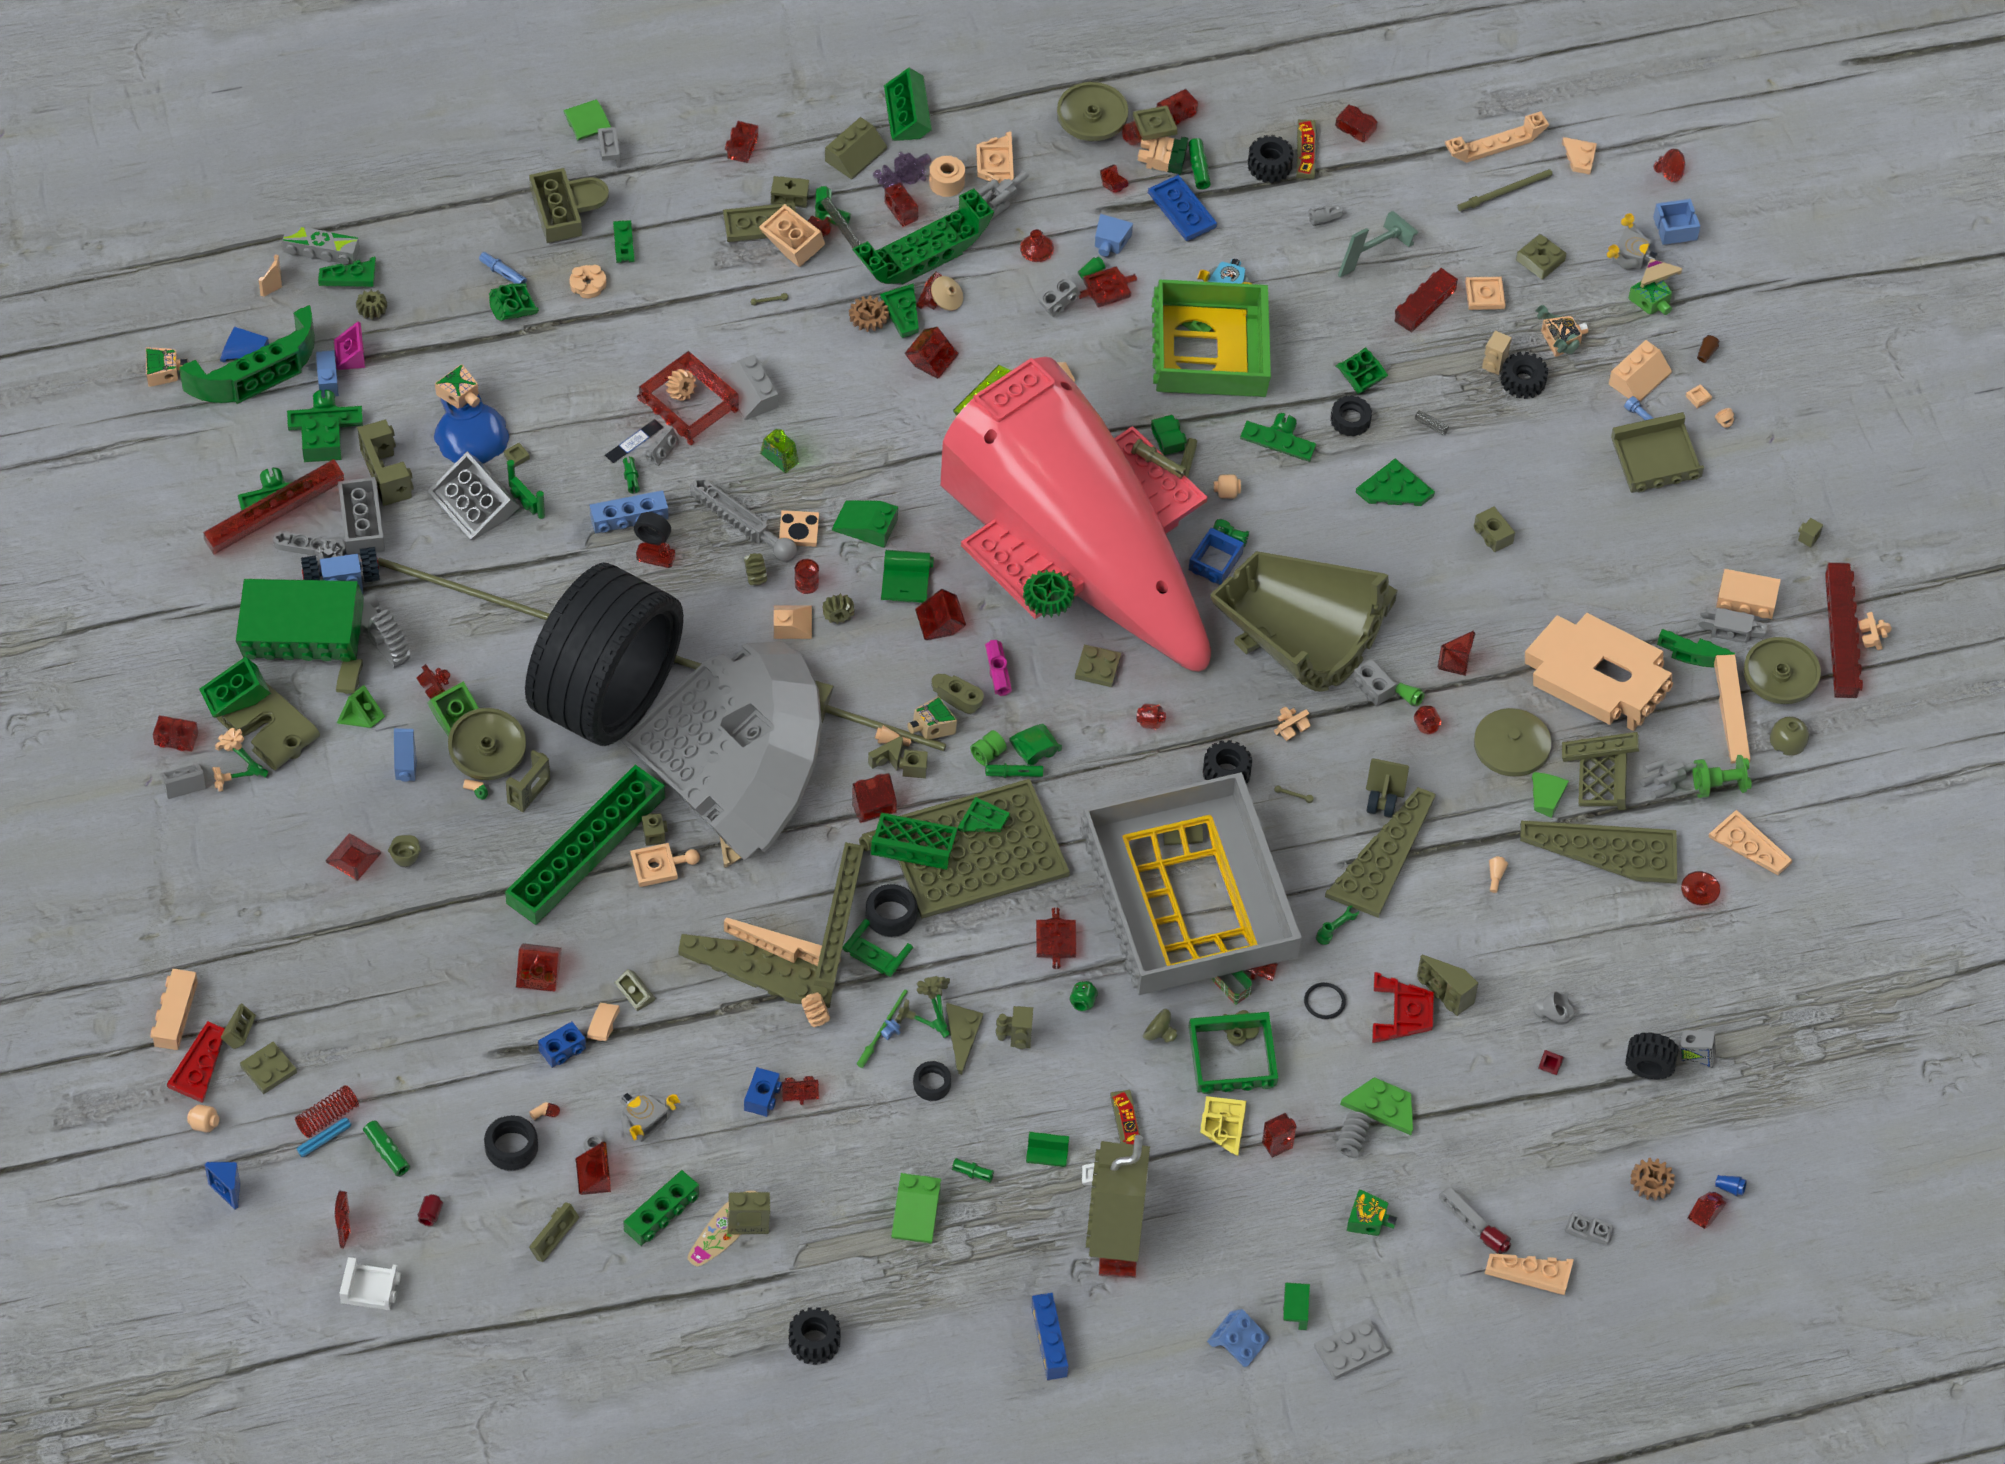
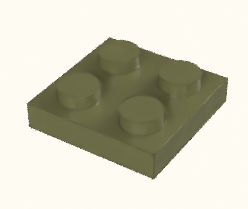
(1155, 123)
(1097, 665)
(268, 1067)

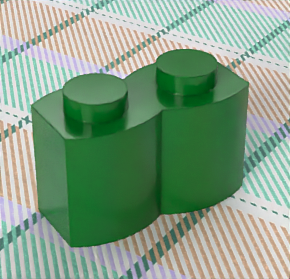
(1168, 434)

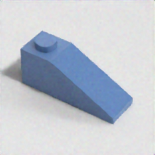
(327, 372)
(404, 754)

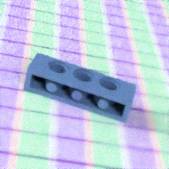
(625, 511)

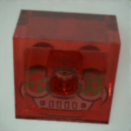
(538, 967)

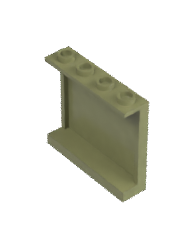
(1656, 452)

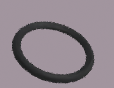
(1327, 985)

